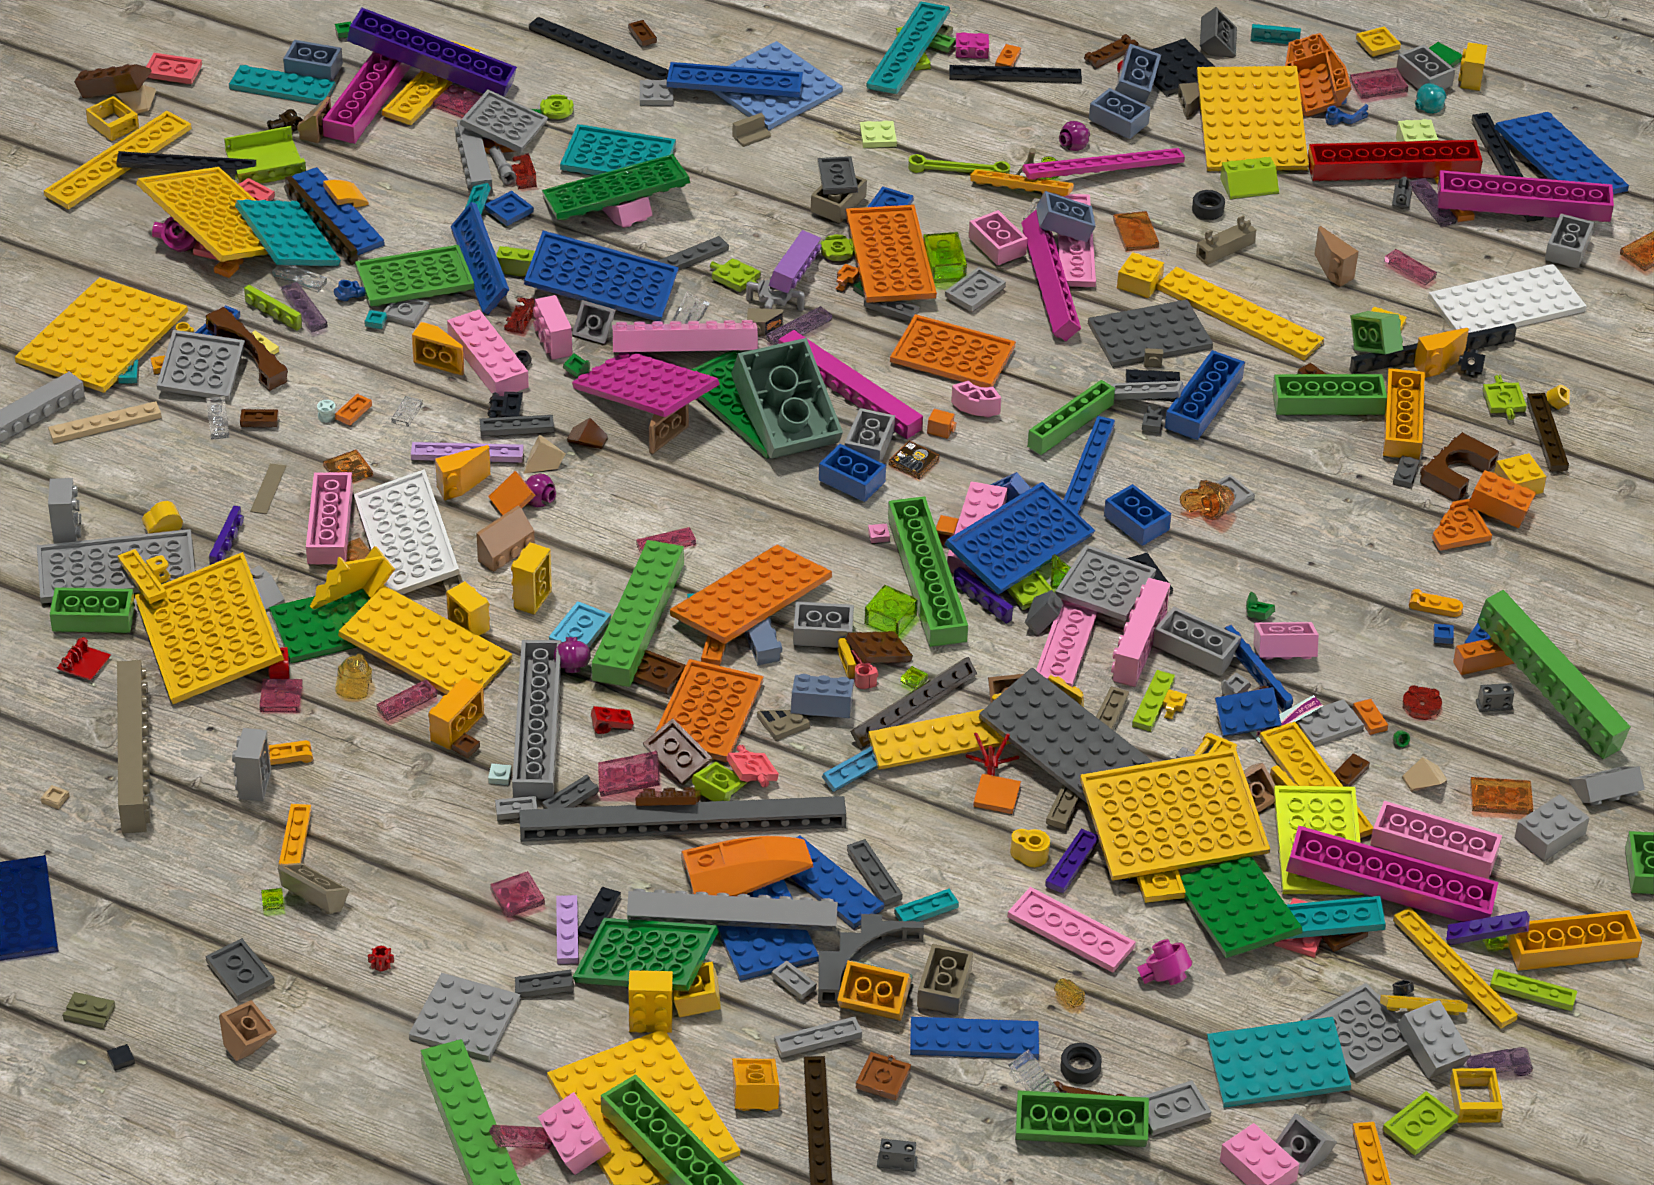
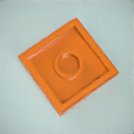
(511, 493)
(997, 793)

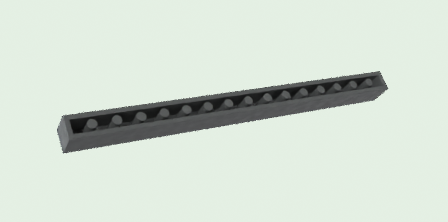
(682, 819)

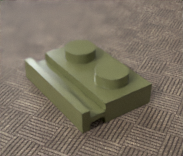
(88, 1010)

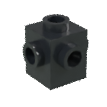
(1474, 355)

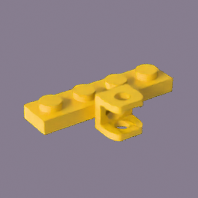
(146, 574)

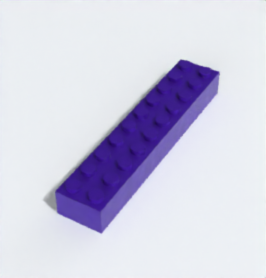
(430, 53)

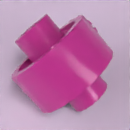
(171, 234)
(1166, 963)

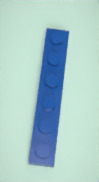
(1260, 672)

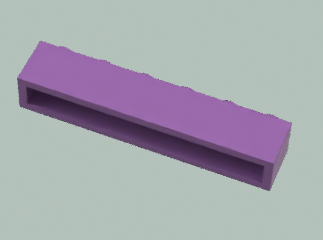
(795, 262)

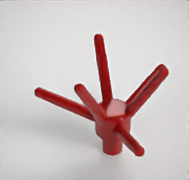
(991, 761)

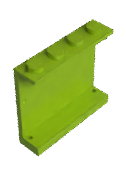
(271, 149)

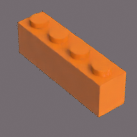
(1479, 656)

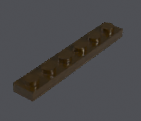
(1547, 432)

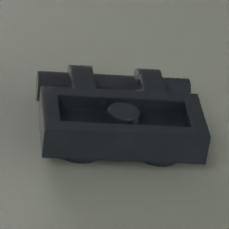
(511, 404)

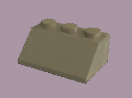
(313, 887)

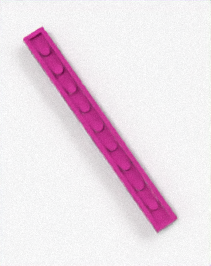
(1103, 163)

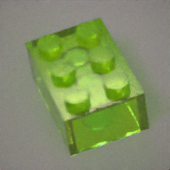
(945, 257)

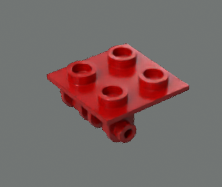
(83, 660)

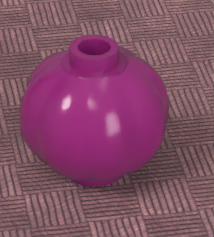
(1075, 134)
(543, 489)
(573, 655)

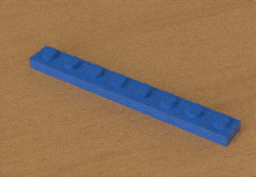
(1089, 463)

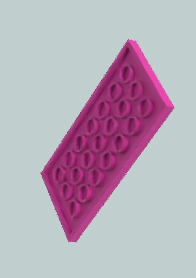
(645, 383)

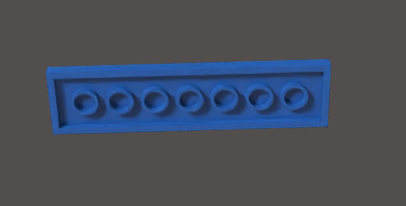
(734, 79)
(344, 216)
(480, 258)

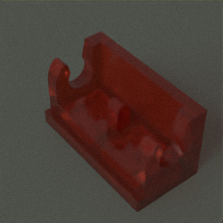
(524, 171)
(521, 316)

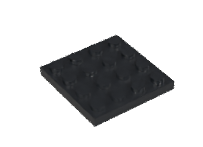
(1178, 65)

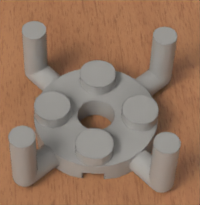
(770, 297)

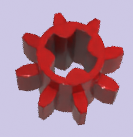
(381, 958)

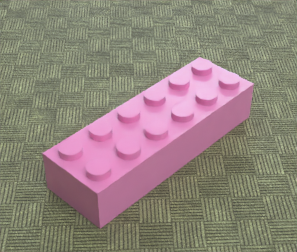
(488, 353)
(979, 502)
(329, 517)
(1139, 632)
(1436, 840)

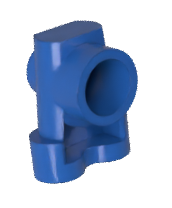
(348, 289)

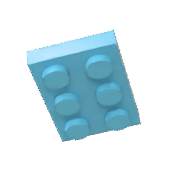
(581, 622)

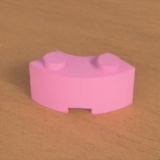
(976, 399)

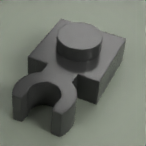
(1152, 420)

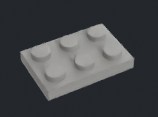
(975, 289)
(1330, 723)
(1176, 1107)

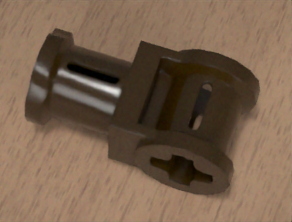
(285, 119)

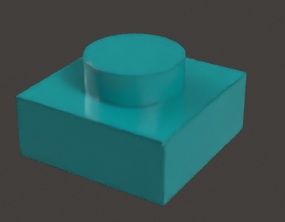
(375, 319)

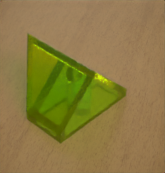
(1058, 571)

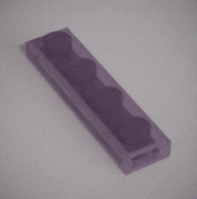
(1429, 199)
(302, 303)
(803, 324)

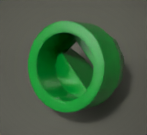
(1404, 737)

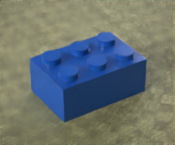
(852, 472)
(1137, 514)

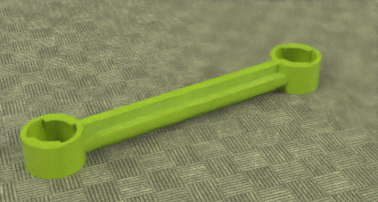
(918, 163)

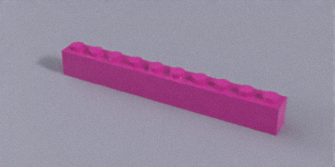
(1051, 278)
(860, 389)

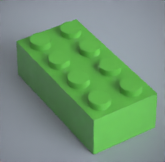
(92, 610)

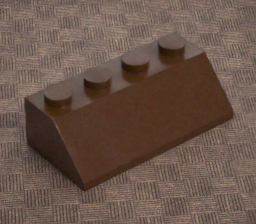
(111, 80)

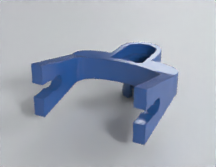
(1335, 115)

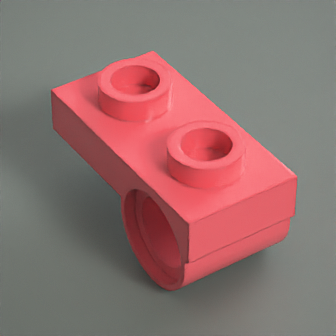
(865, 673)

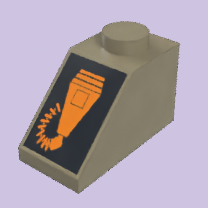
(765, 319)

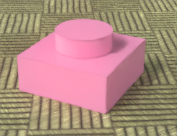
(878, 533)

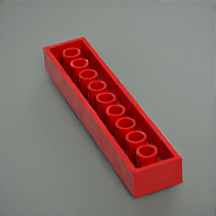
(1392, 159)

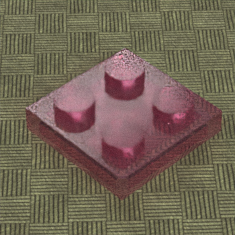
(281, 695)
(517, 894)

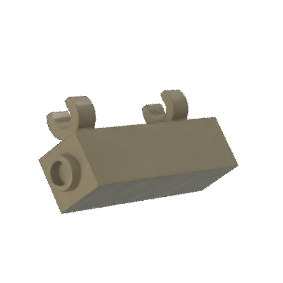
(1226, 242)

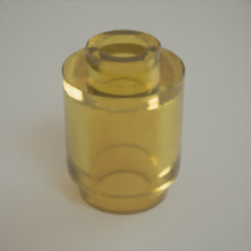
(1069, 993)

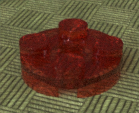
(1430, 697)

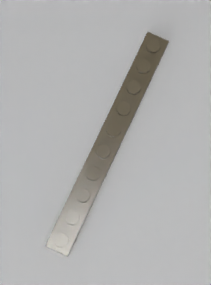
(1067, 800)

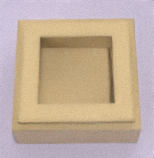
(55, 797)

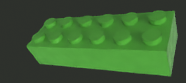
(1329, 394)
(1082, 1118)

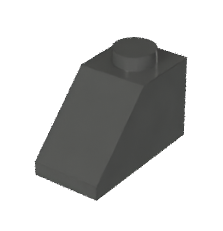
(1043, 611)

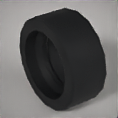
(1205, 212)
(1081, 1076)

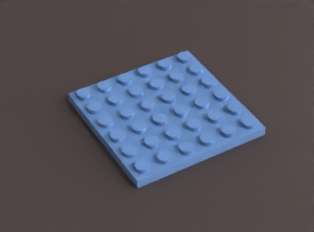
(778, 109)

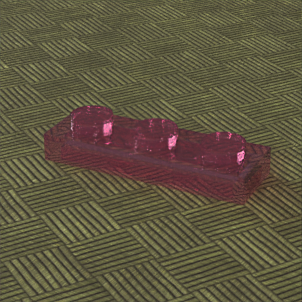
(1410, 267)
(680, 537)
(406, 700)
(520, 1136)

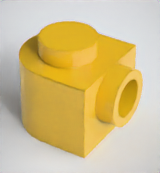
(1558, 396)

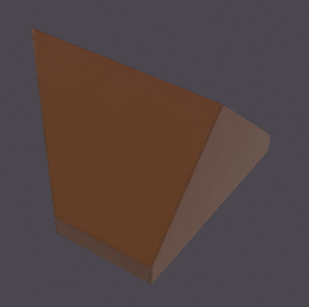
(588, 434)

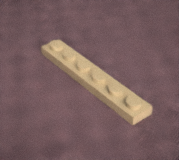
(104, 422)

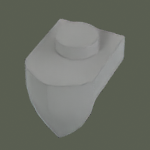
(1235, 685)

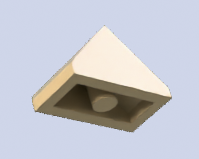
(138, 100)
(543, 456)
(1423, 775)

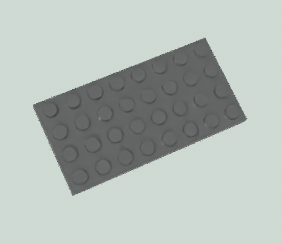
(1058, 731)

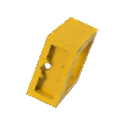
(125, 124)
(1476, 1111)

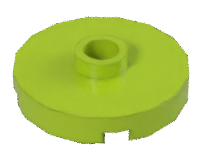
(556, 107)
(837, 247)

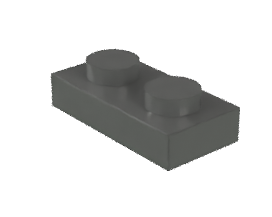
(1406, 472)

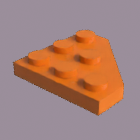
(1460, 527)

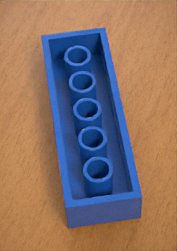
(1204, 395)

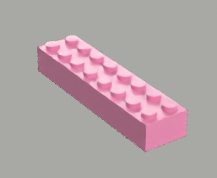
(685, 337)

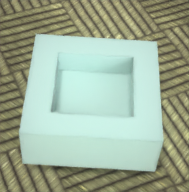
(499, 774)

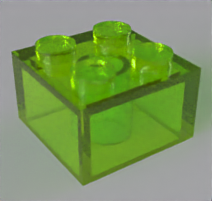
(890, 610)

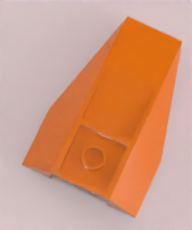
(1320, 74)
(744, 863)

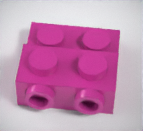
(972, 45)

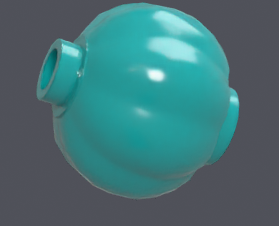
(1430, 98)

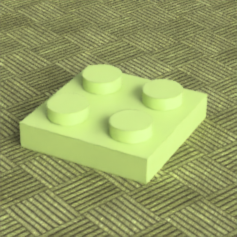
(878, 134)

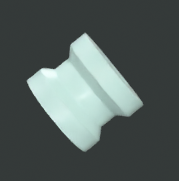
(326, 411)

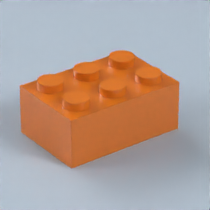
(1501, 499)

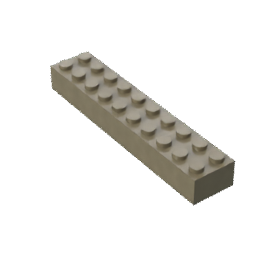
(133, 746)

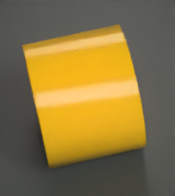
(162, 518)
(1030, 847)

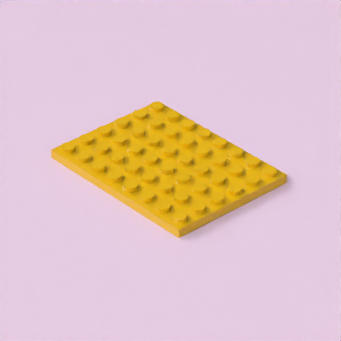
(1252, 115)
(206, 208)
(101, 334)
(209, 628)
(1174, 814)
(668, 1076)

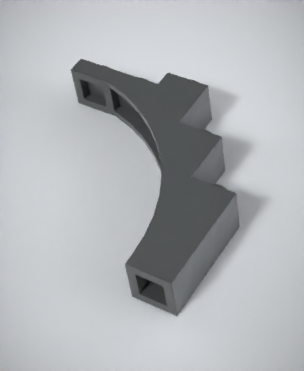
(855, 946)

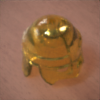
(353, 677)

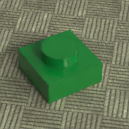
(342, 29)

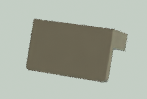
(750, 130)

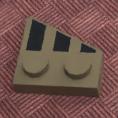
(782, 722)

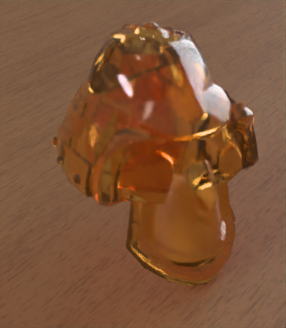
(1210, 498)

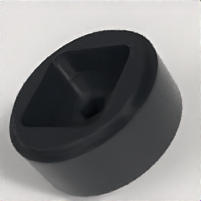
(524, 357)
(1403, 987)

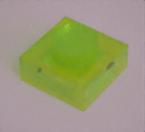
(914, 677)
(272, 899)
(1496, 943)

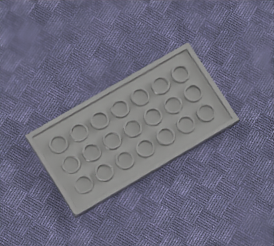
(97, 564)

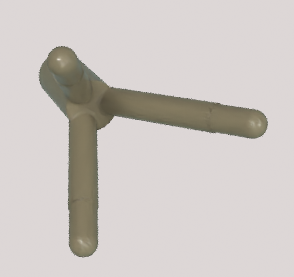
(1030, 159)

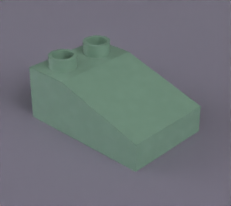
(786, 398)

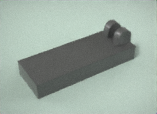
(572, 794)
(544, 983)

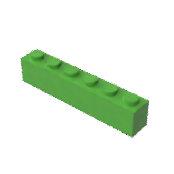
(1071, 417)

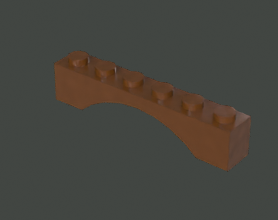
(224, 324)

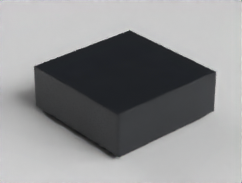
(120, 1057)

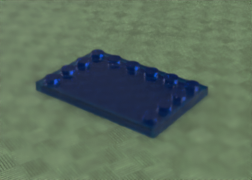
(26, 909)

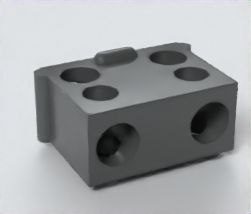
(1495, 697)
(897, 1155)

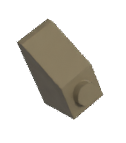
(1189, 98)

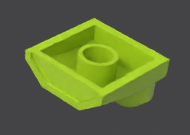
(717, 782)

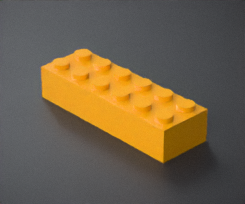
(1404, 413)
(1576, 940)

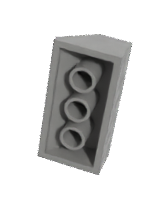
(1196, 641)

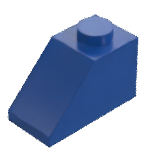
(1014, 484)

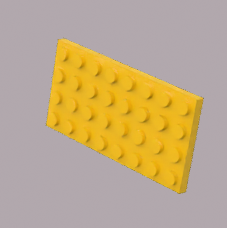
(423, 642)

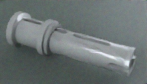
(504, 169)

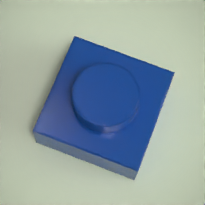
(1443, 633)

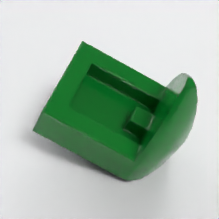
(577, 366)
(1258, 609)

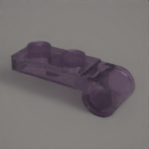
(1504, 1061)

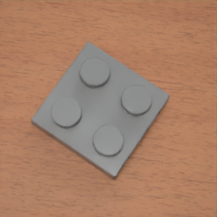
(655, 93)

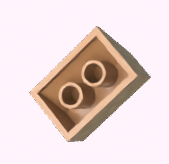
(504, 539)

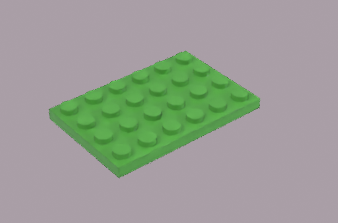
(414, 275)

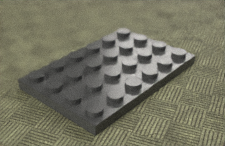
(1161, 326)

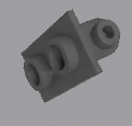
(1402, 193)

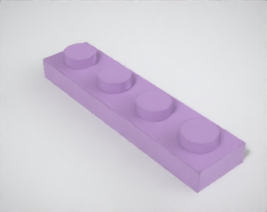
(567, 929)

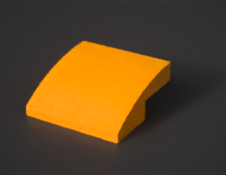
(345, 192)

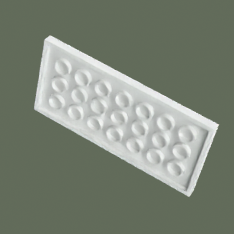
(1508, 299)
(409, 532)

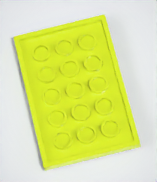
(1320, 809)

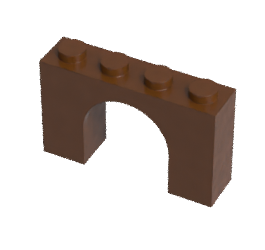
(1463, 450)

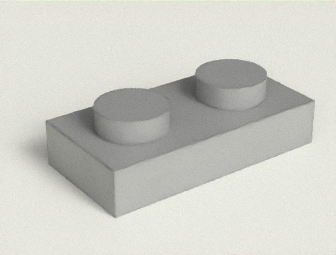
(510, 807)
(794, 980)

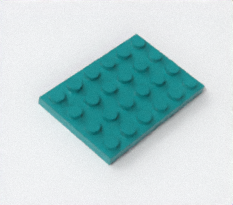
(603, 149)
(287, 233)
(1278, 1062)

